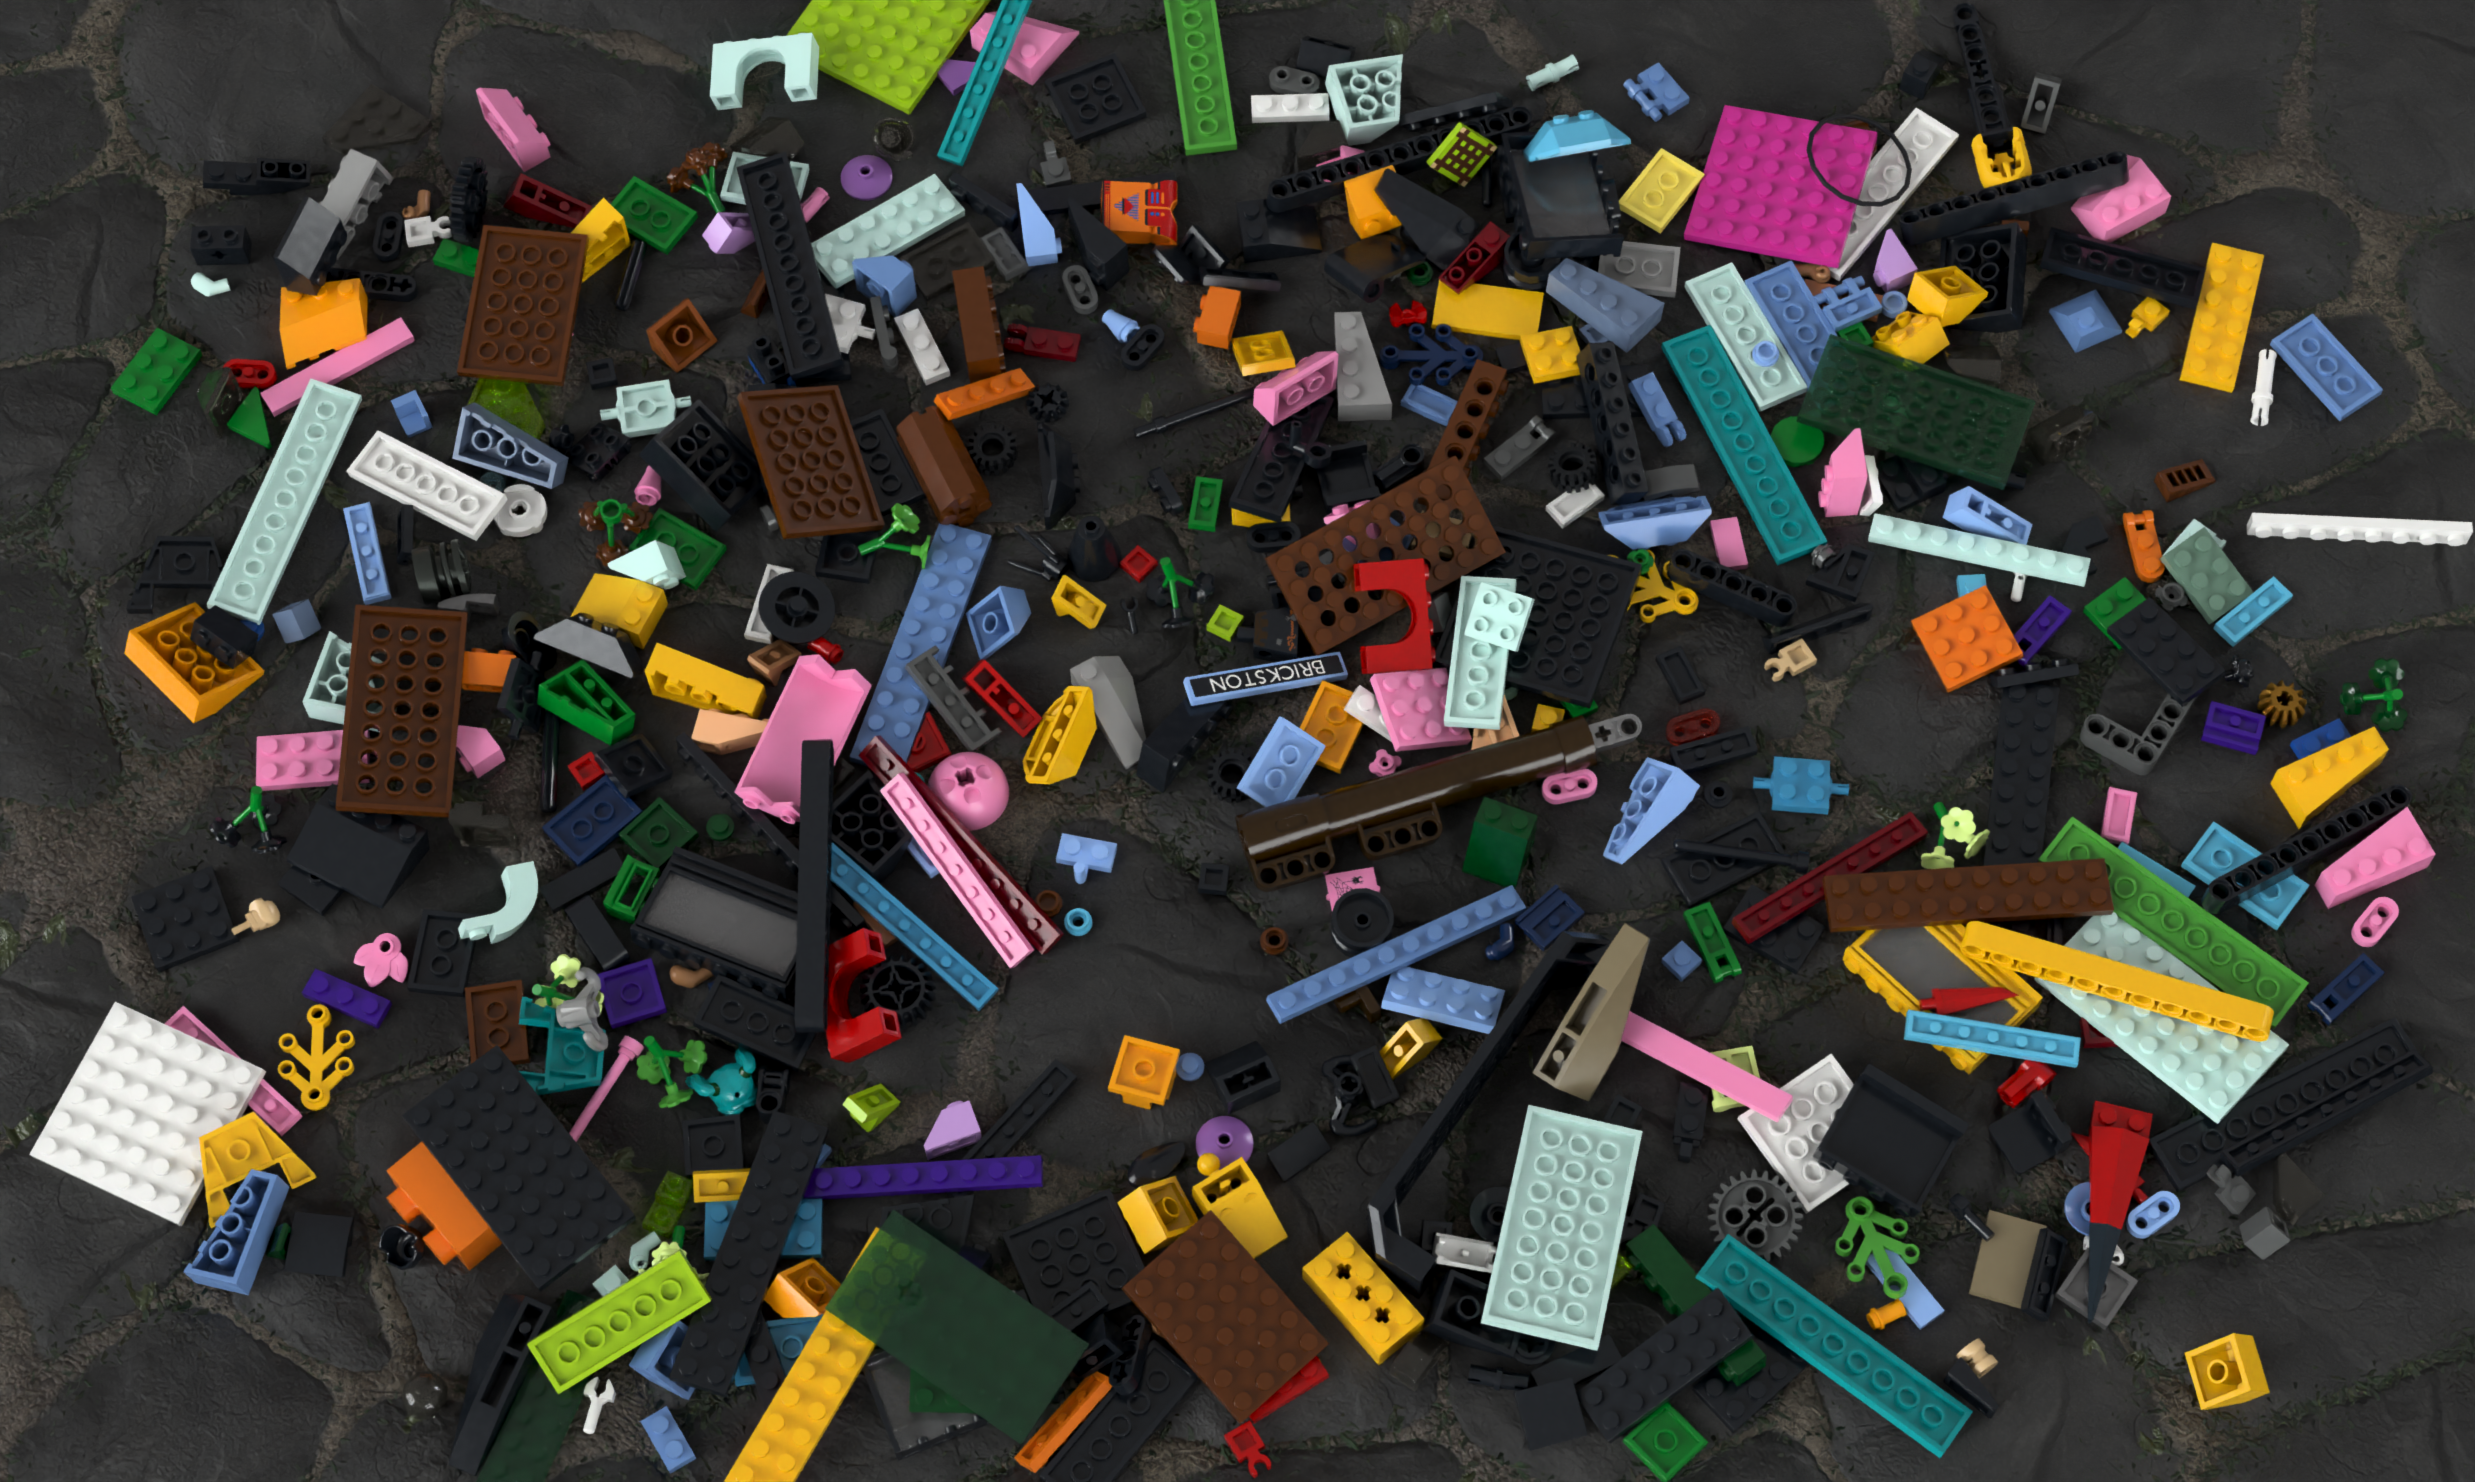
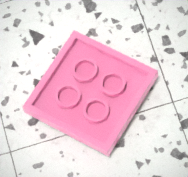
(1415, 709)

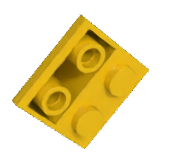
(1912, 337)

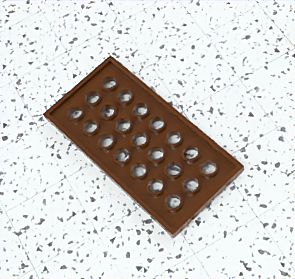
(1354, 524)
(444, 725)

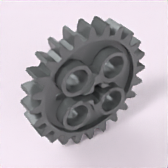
(1735, 1200)

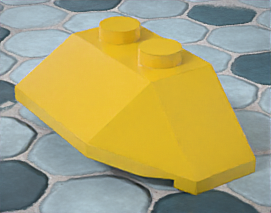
(1061, 737)

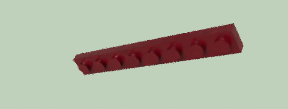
(1809, 888)

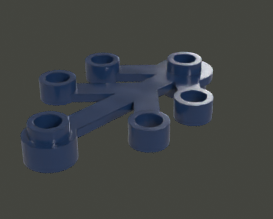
(1434, 356)

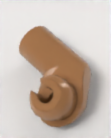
(421, 209)
(1816, 272)

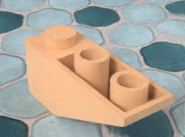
(726, 733)

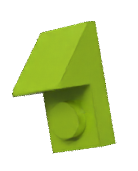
(871, 1106)

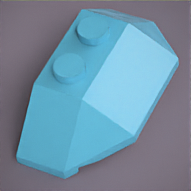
(1574, 135)

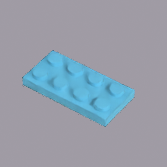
(2221, 852)

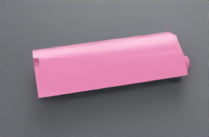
(811, 707)

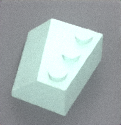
(1366, 96)
(328, 686)

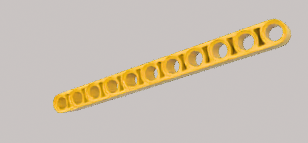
(2117, 981)

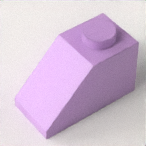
(729, 233)
(1894, 266)
(953, 1130)

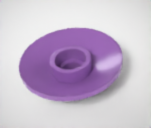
(866, 186)
(1240, 1139)

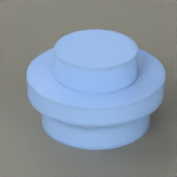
(1765, 354)

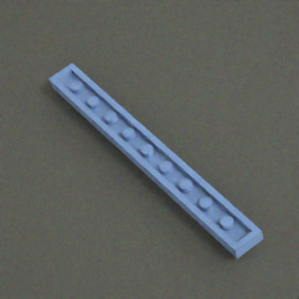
(1395, 954)

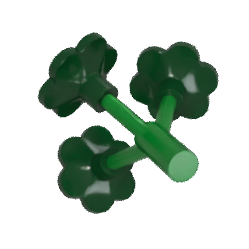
(2384, 674)

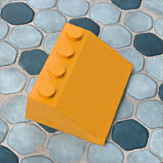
(182, 669)

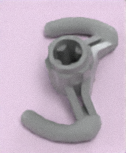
(584, 1011)

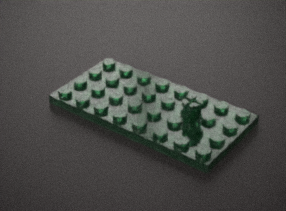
(1917, 411)
(957, 1327)

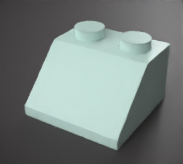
(653, 564)

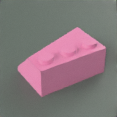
(1034, 48)
(2123, 208)

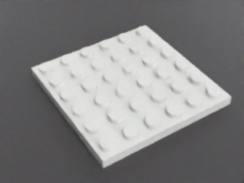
(139, 1112)

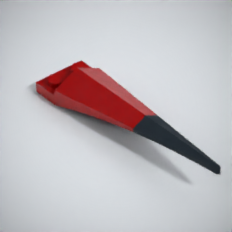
(2115, 1157)

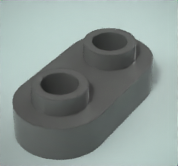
(1293, 81)
(1081, 291)

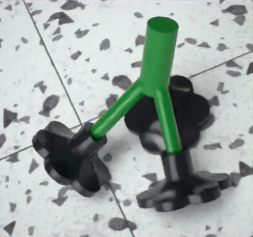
(1164, 592)
(263, 812)

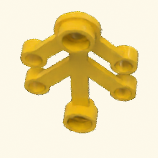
(1655, 588)
(317, 1061)

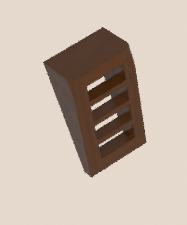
(2172, 492)

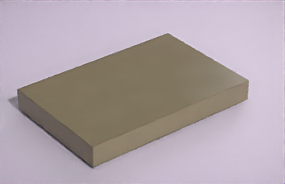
(2005, 1259)

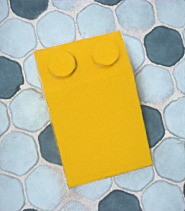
(625, 603)

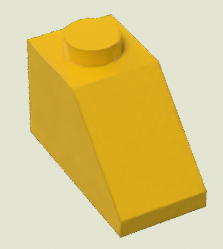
(1409, 1046)

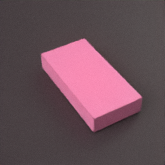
(1729, 543)
(2118, 815)

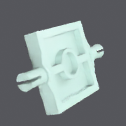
(645, 408)

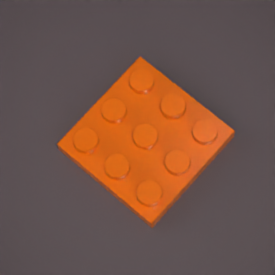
(1967, 638)

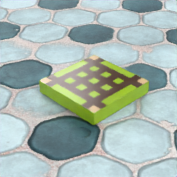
(1461, 154)

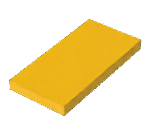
(1488, 310)

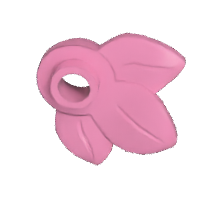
(380, 963)

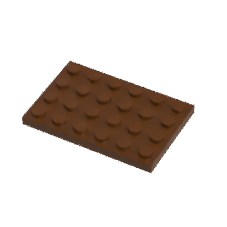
(523, 305)
(810, 461)
(1225, 1316)

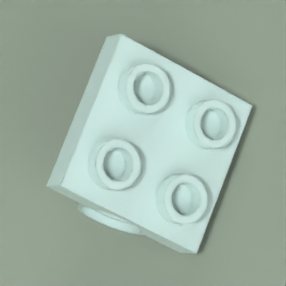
(1499, 616)

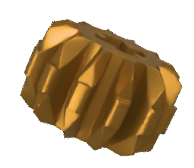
(2292, 706)

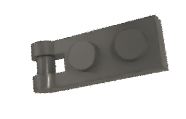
(884, 335)
(1519, 448)

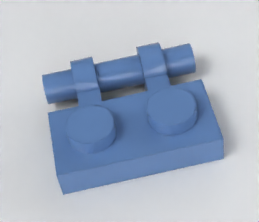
(1661, 88)
(1851, 309)

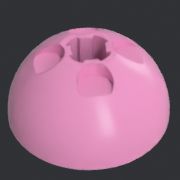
(978, 799)

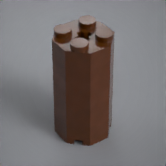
(943, 467)

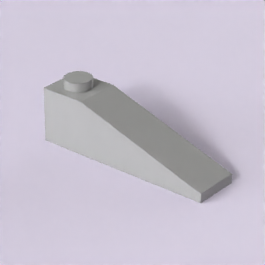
(1114, 704)

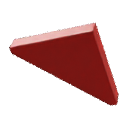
(928, 746)

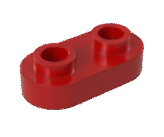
(252, 371)

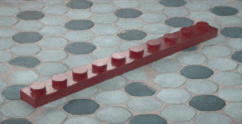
(1018, 904)

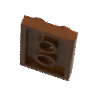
(494, 1021)

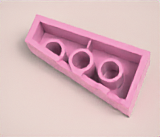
(2380, 859)

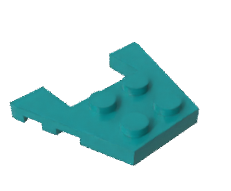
(569, 1060)

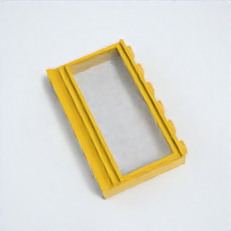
(1915, 960)

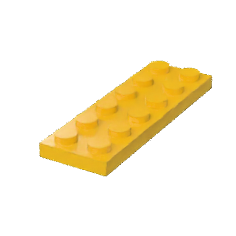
(2222, 317)

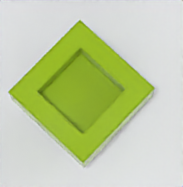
(1225, 623)

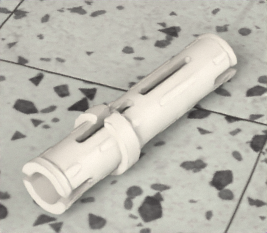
(2262, 396)

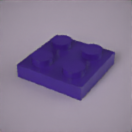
(632, 993)

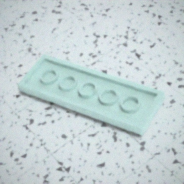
(887, 229)
(1739, 327)
(1476, 666)

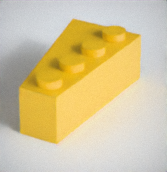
(702, 684)
(2324, 776)

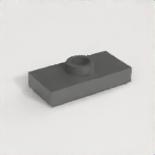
(1005, 254)

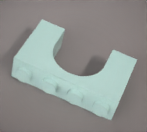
(736, 59)

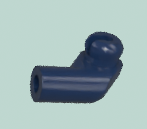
(1504, 945)

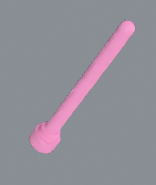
(628, 1051)

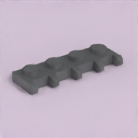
(950, 701)

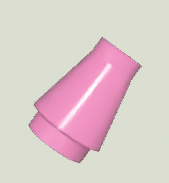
(649, 488)

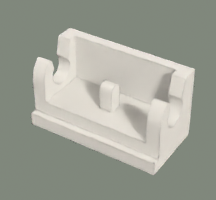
(1463, 1252)

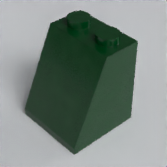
(1500, 843)

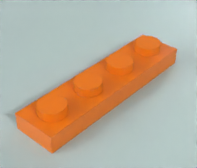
(984, 394)
(1063, 1422)

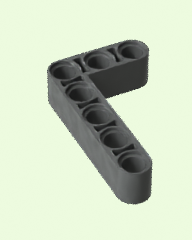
(2134, 744)

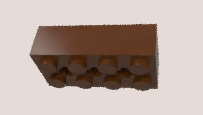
(978, 323)

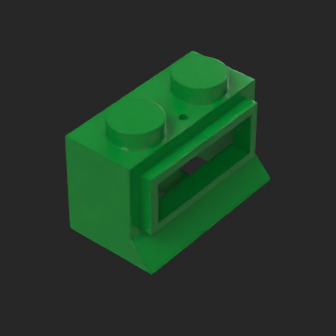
(621, 885)

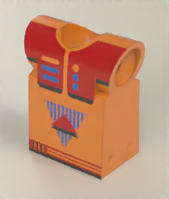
(1140, 211)

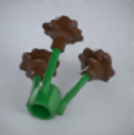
(611, 512)

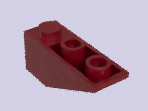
(1476, 259)

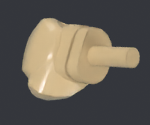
(261, 916)

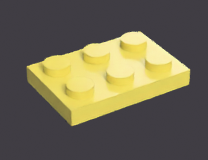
(1660, 190)

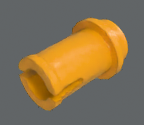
(1880, 1317)

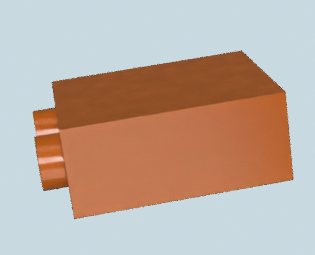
(430, 1192)

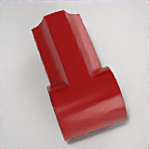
(2028, 1078)

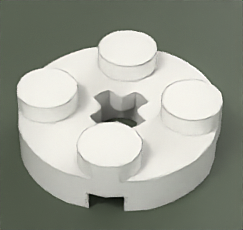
(530, 521)

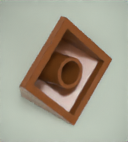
(680, 336)

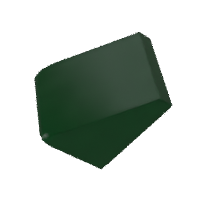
(279, 1242)

